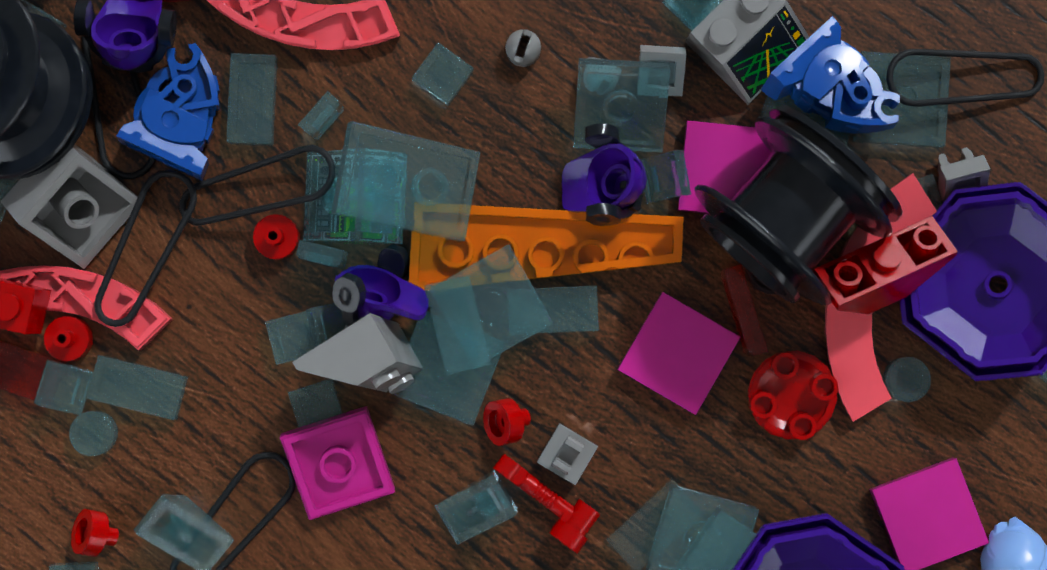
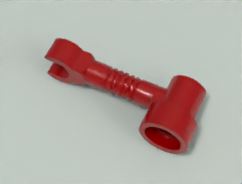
(573, 521)

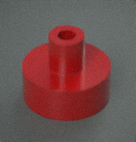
(286, 241)
(78, 338)
(505, 421)
(92, 533)

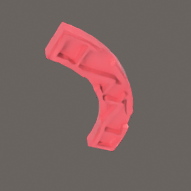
(314, 25)
(76, 292)
(850, 333)

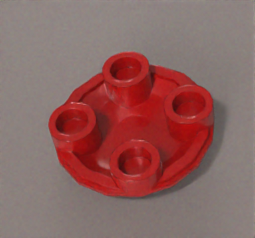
(792, 395)

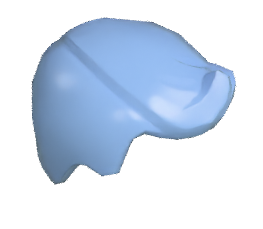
(1014, 547)

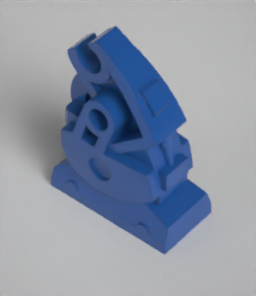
(834, 83)
(179, 119)

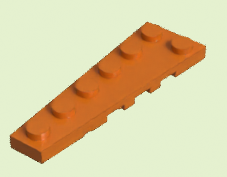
(548, 243)

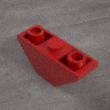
(887, 268)

